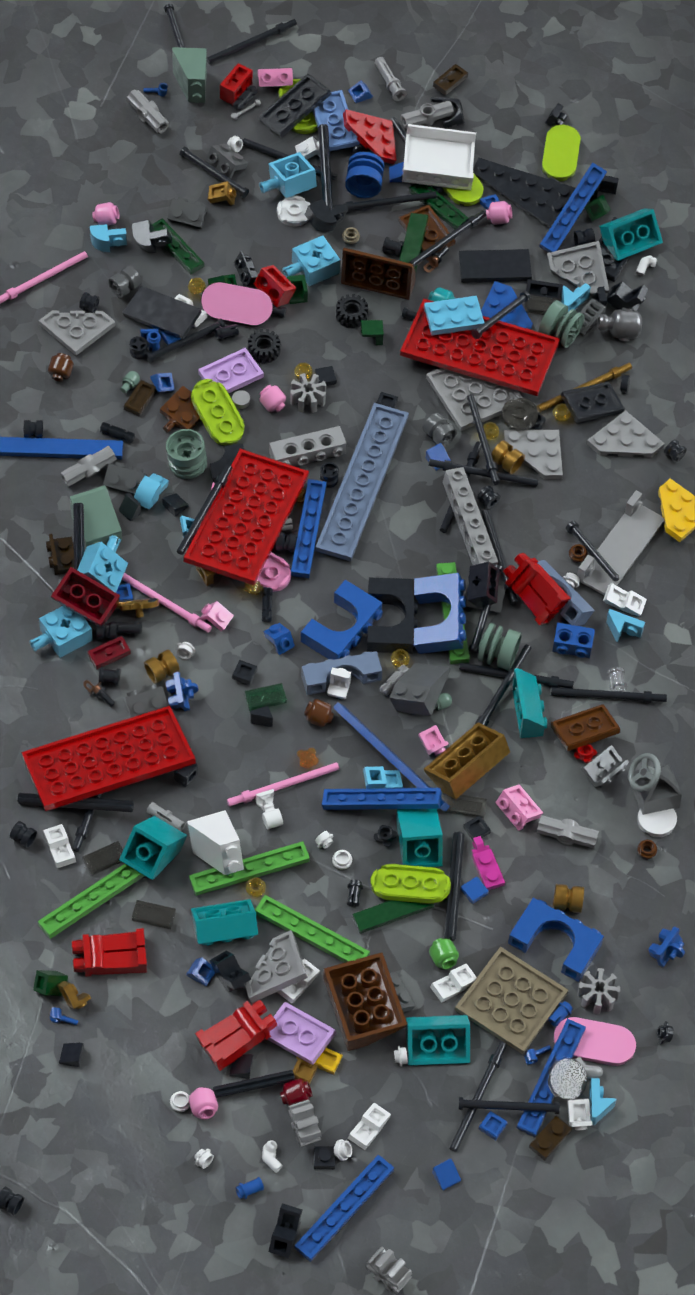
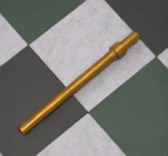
(612, 374)

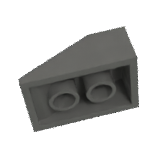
(419, 689)

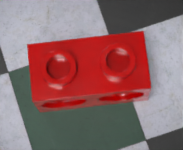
(236, 83)
(275, 285)

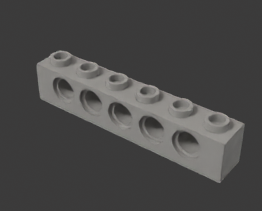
(468, 517)

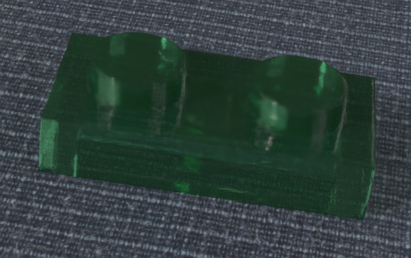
(265, 696)

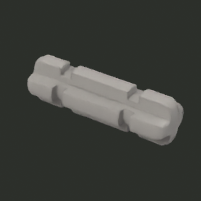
(386, 688)

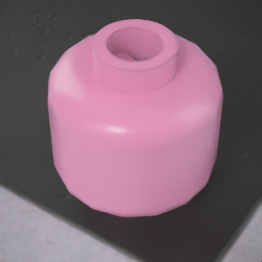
(499, 213)
(106, 214)
(272, 398)
(203, 1103)

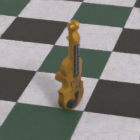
(138, 605)

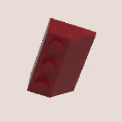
(86, 597)

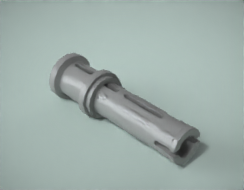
(392, 84)

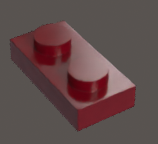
(109, 652)

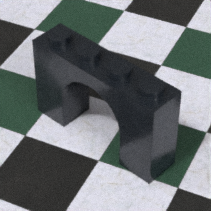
(400, 636)

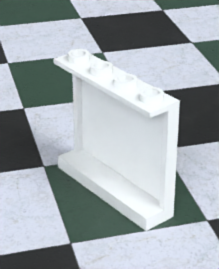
(439, 157)

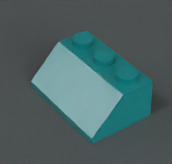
(631, 233)
(528, 704)
(224, 922)
(438, 1040)

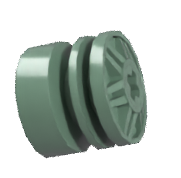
(562, 323)
(186, 453)
(499, 646)

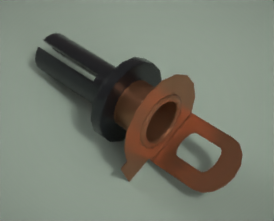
(435, 259)
(99, 692)

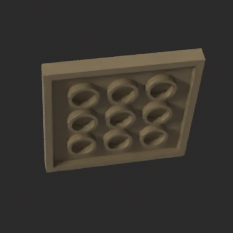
(511, 1000)

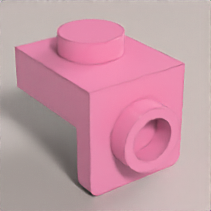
(217, 615)
(433, 740)

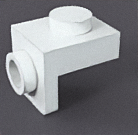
(308, 148)
(339, 683)
(579, 1113)

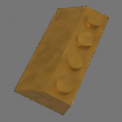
(467, 760)

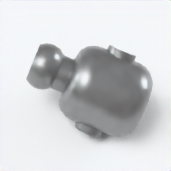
(622, 324)

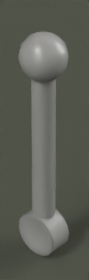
(234, 116)

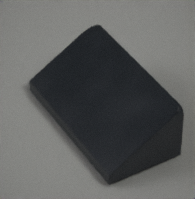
(544, 289)

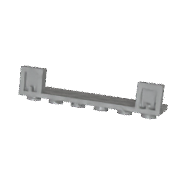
(621, 545)

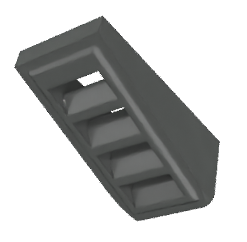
(594, 308)

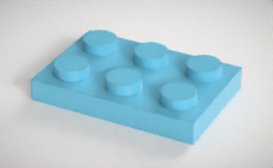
(453, 315)

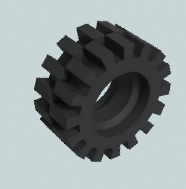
(355, 303)
(264, 354)

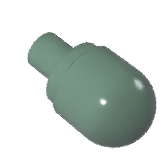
(130, 381)
(443, 702)

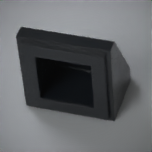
(174, 504)
(130, 507)
(262, 717)
(186, 774)
(72, 1054)
(242, 1066)

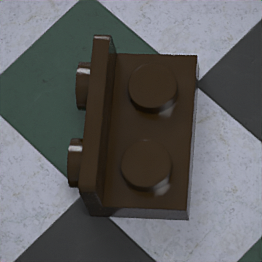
(62, 554)

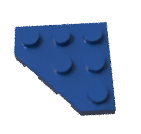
(499, 298)

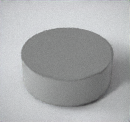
(241, 399)

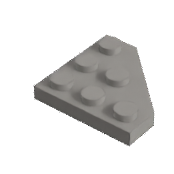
(580, 266)
(77, 328)
(626, 438)
(540, 450)
(277, 969)

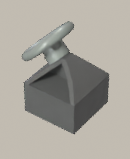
(654, 786)

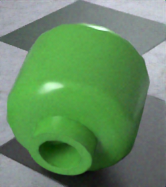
(444, 953)

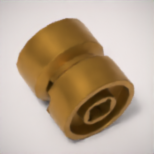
(509, 458)
(160, 667)
(568, 898)

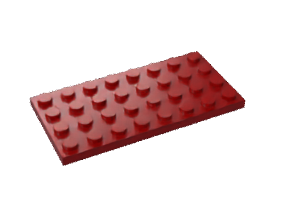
(502, 355)
(246, 517)
(108, 758)

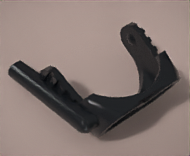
(458, 119)

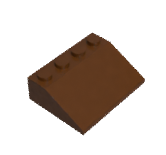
(377, 273)
(364, 1000)

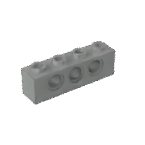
(295, 452)

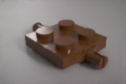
(180, 411)

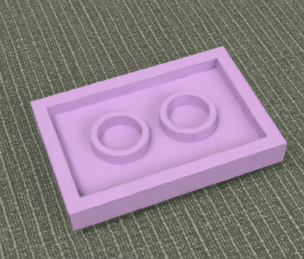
(233, 370)
(300, 1033)

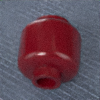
(296, 1091)

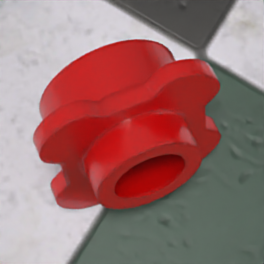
(585, 753)

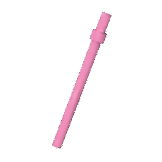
(13, 292)
(193, 619)
(247, 796)

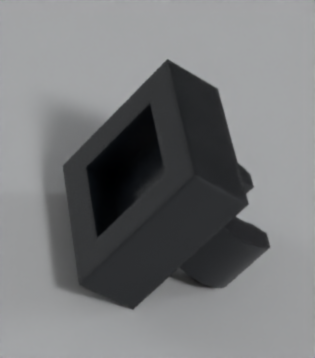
(556, 116)

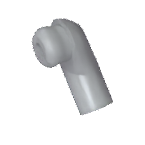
(591, 1071)

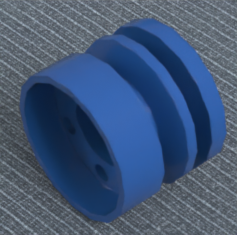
(364, 175)

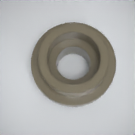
(351, 235)

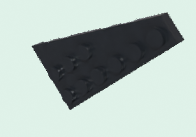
(529, 192)

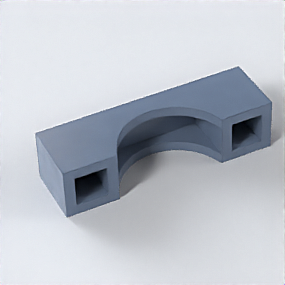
(576, 610)
(364, 667)

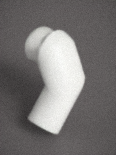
(644, 263)
(269, 1154)

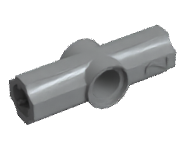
(147, 111)
(427, 114)
(88, 466)
(567, 831)

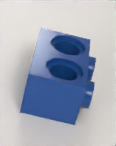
(574, 636)

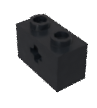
(483, 584)

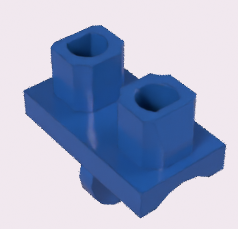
(184, 690)
(670, 947)

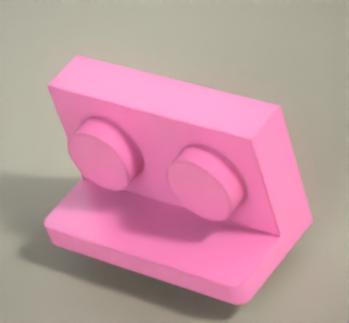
(275, 77)
(518, 806)

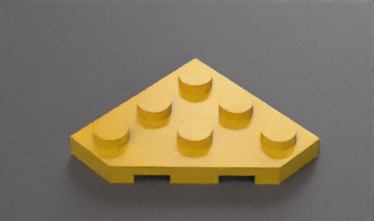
(677, 509)

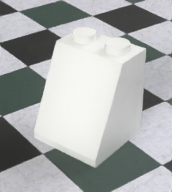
(216, 842)

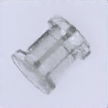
(617, 679)

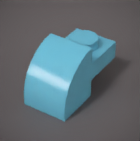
(103, 238)
(150, 489)
(379, 778)

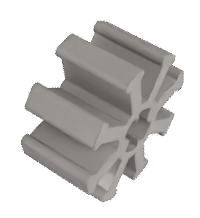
(308, 393)
(608, 993)
(304, 1123)
(389, 1269)

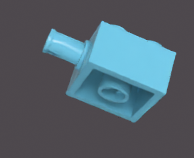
(290, 176)
(315, 260)
(103, 563)
(63, 631)

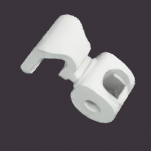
(271, 817)

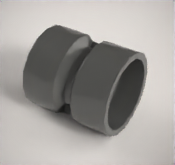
(125, 281)
(437, 427)

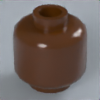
(60, 366)
(318, 713)

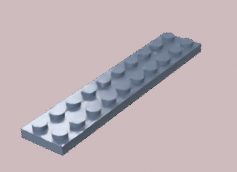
(362, 482)

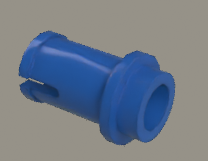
(154, 338)
(560, 1013)
(249, 1188)

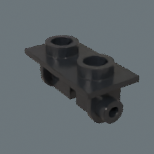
(245, 269)

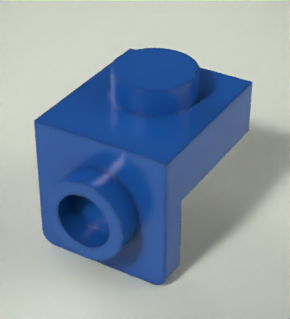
(280, 637)

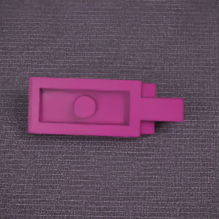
(486, 865)

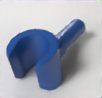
(161, 90)
(56, 1017)
(531, 1055)

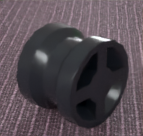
(89, 302)
(140, 343)
(675, 451)
(489, 497)

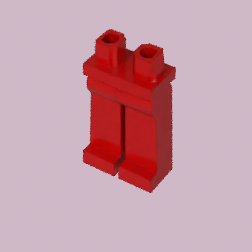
(536, 588)
(111, 953)
(236, 1034)

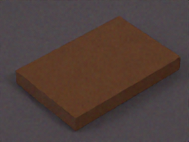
(434, 231)
(585, 727)

